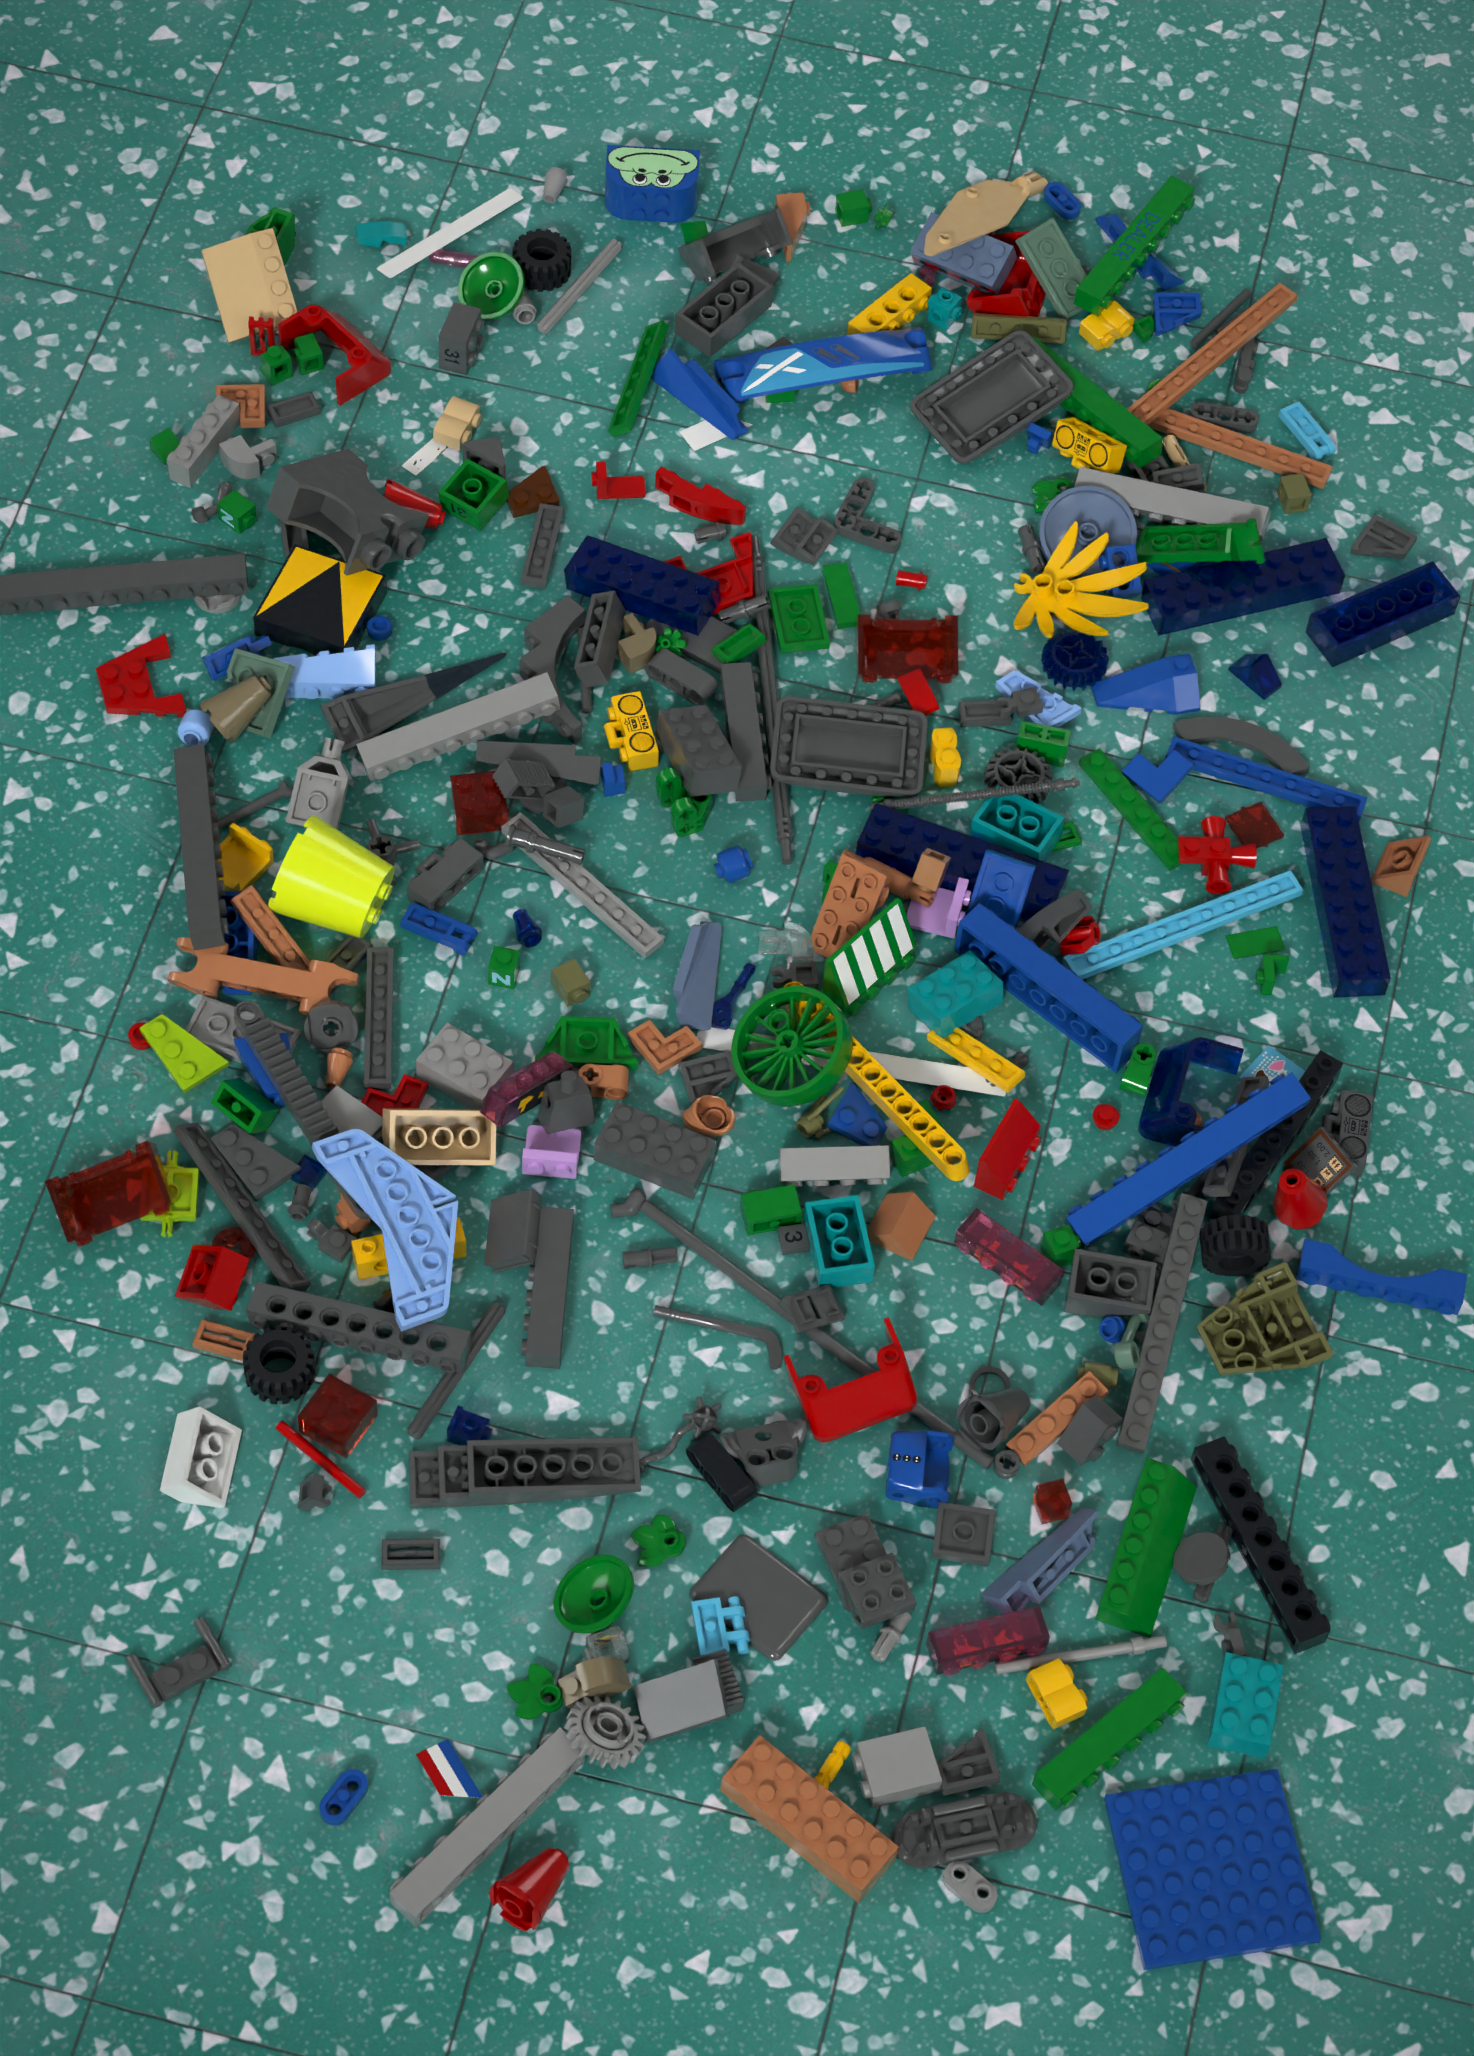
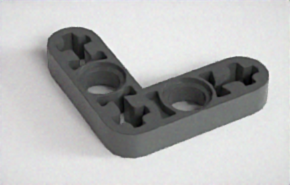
(857, 523)

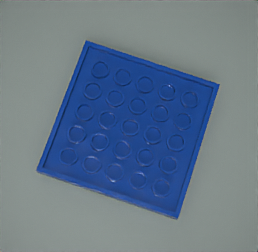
(1211, 1869)

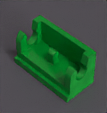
(1046, 740)

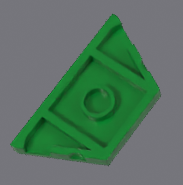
(589, 1042)

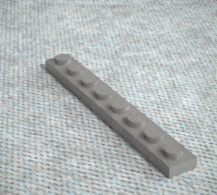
(593, 895)

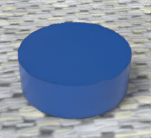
(379, 628)

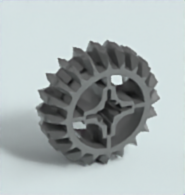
(1007, 766)

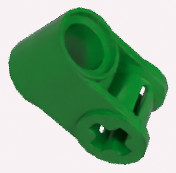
(1138, 1073)

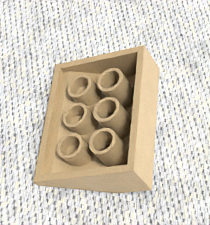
(248, 282)

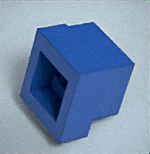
(612, 779)

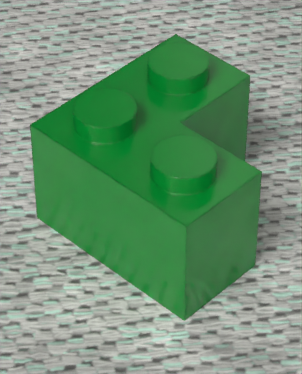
(905, 1154)

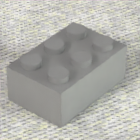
(462, 1066)

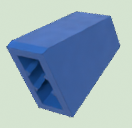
(257, 1072)

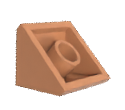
(1401, 864)
(901, 1224)

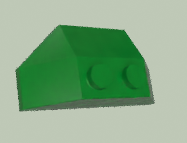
(284, 229)

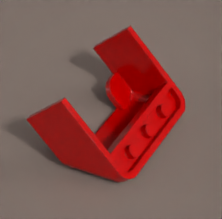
(367, 361)
(858, 1402)

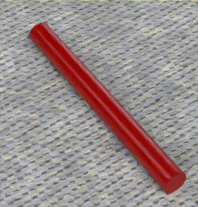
(323, 1461)

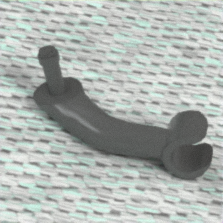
(201, 515)

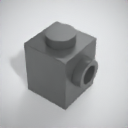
(563, 806)

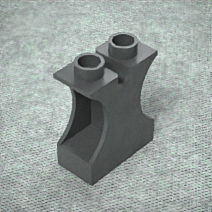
(343, 507)

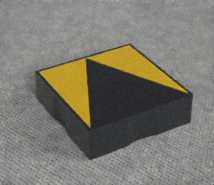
(317, 604)

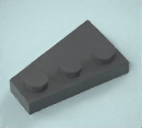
(253, 1162)

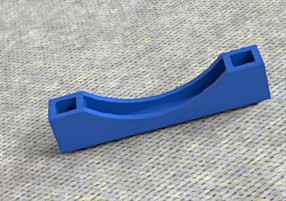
(1326, 1266)

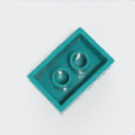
(1018, 825)
(955, 994)
(839, 1241)
(1245, 1705)

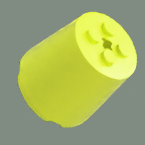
(331, 881)

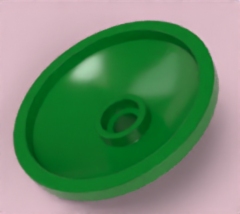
(487, 275)
(593, 1594)

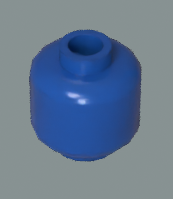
(733, 864)

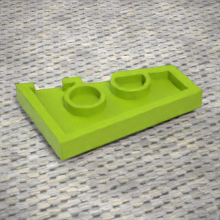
(181, 1053)

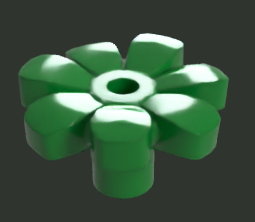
(671, 641)

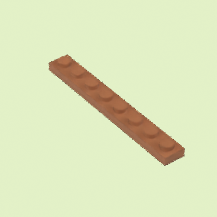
(1241, 447)

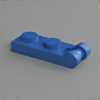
(438, 928)

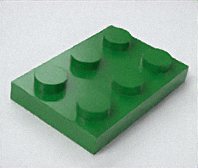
(798, 618)

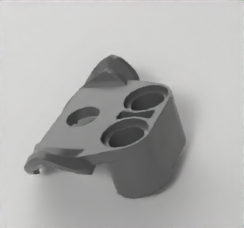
(771, 1459)

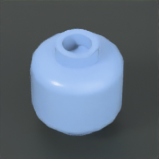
(195, 728)

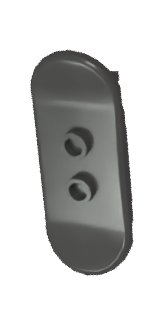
(964, 1830)

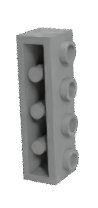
(203, 441)
(834, 1164)

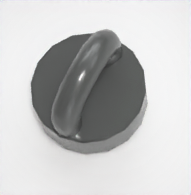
(889, 607)

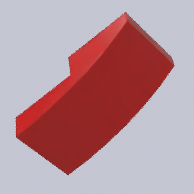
(918, 692)

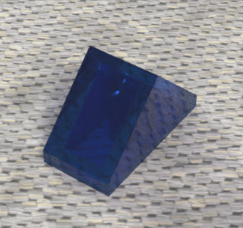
(1257, 673)

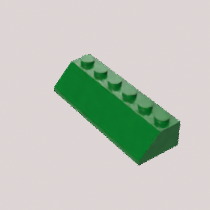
(1147, 1549)

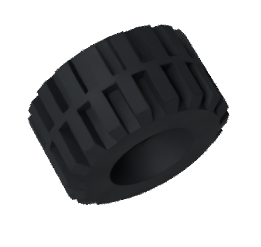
(543, 259)
(1235, 1245)
(275, 1345)

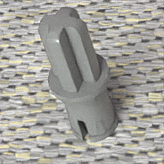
(889, 1637)

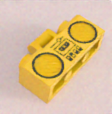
(1088, 445)
(637, 740)

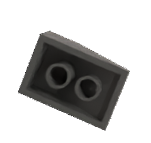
(1109, 1285)

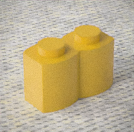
(1107, 327)
(945, 757)
(1057, 1693)

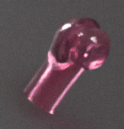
(928, 274)

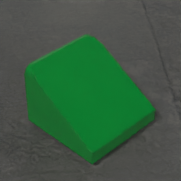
(163, 444)

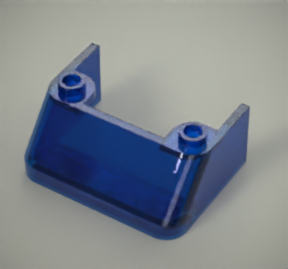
(1163, 1115)

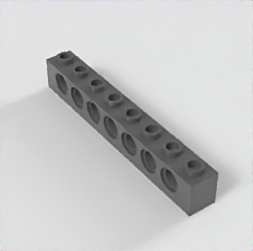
(349, 1316)

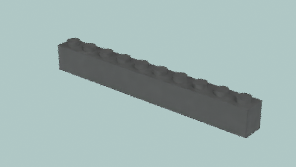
(123, 584)
(199, 847)

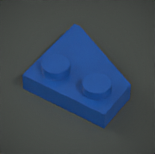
(1174, 310)
(857, 1119)

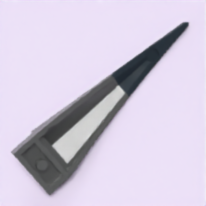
(375, 710)

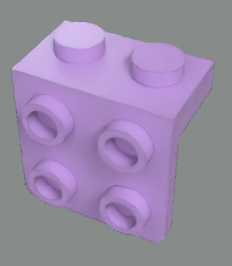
(944, 913)
(551, 1153)

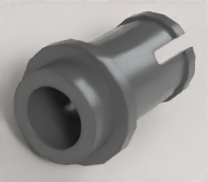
(710, 533)
(299, 1208)

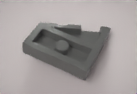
(1383, 540)
(707, 1075)
(969, 1766)

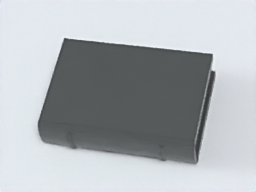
(513, 1230)

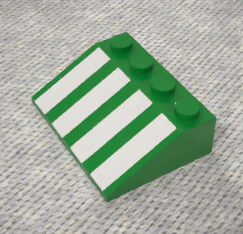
(870, 960)

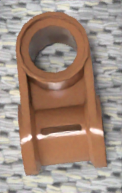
(606, 1080)

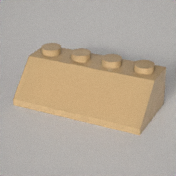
(440, 1136)

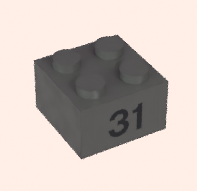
(460, 338)

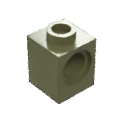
(1293, 493)

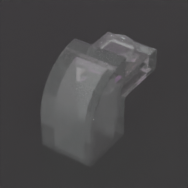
(792, 942)

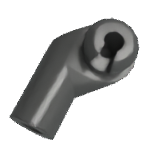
(492, 852)
(631, 1206)

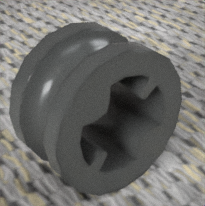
(1014, 1464)

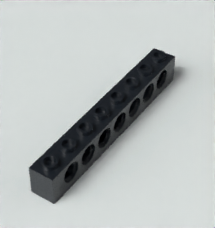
(1277, 1141)
(1299, 1633)

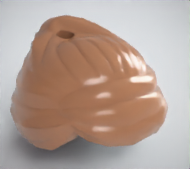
(709, 1116)

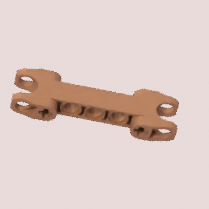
(218, 969)

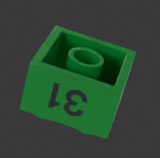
(473, 494)

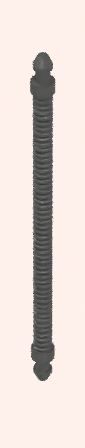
(1059, 784)

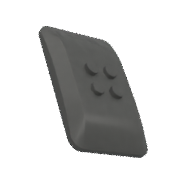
(992, 397)
(848, 747)

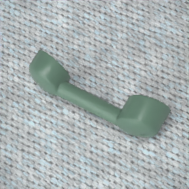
(1126, 1351)

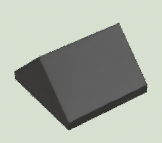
(487, 454)

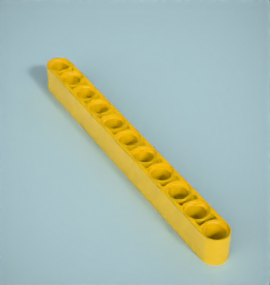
(897, 1104)

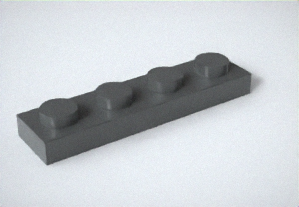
(542, 546)

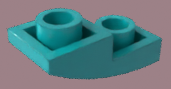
(375, 232)

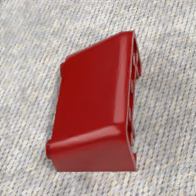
(1020, 292)

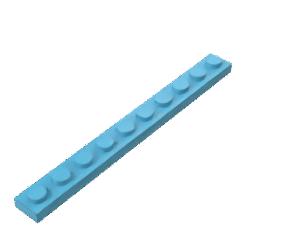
(1184, 925)

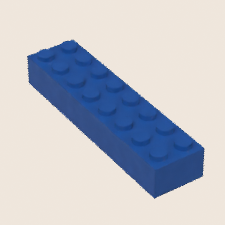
(1050, 988)

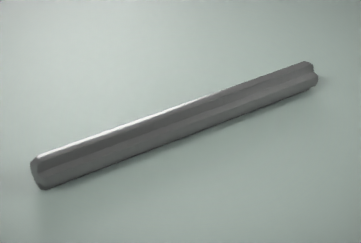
(450, 1380)

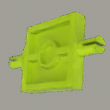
(184, 1190)

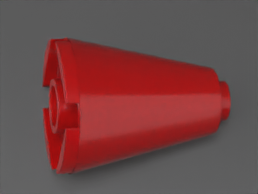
(415, 501)
(1299, 1200)
(530, 1889)

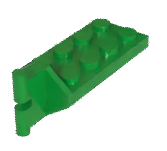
(1200, 543)

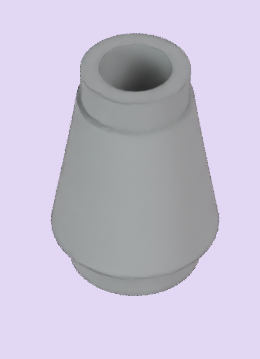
(554, 183)
(525, 310)

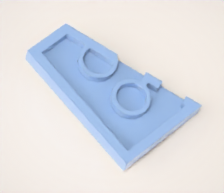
(1055, 710)

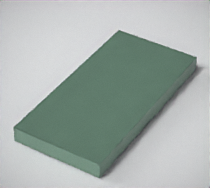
(1053, 266)

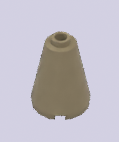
(237, 706)

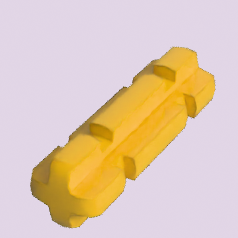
(833, 1764)

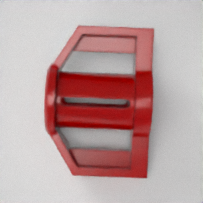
(1081, 937)

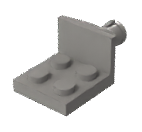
(320, 787)

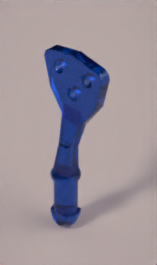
(726, 1003)

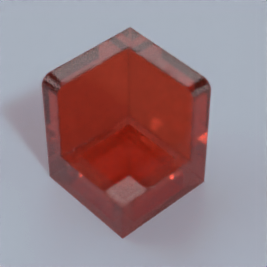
(1052, 1501)

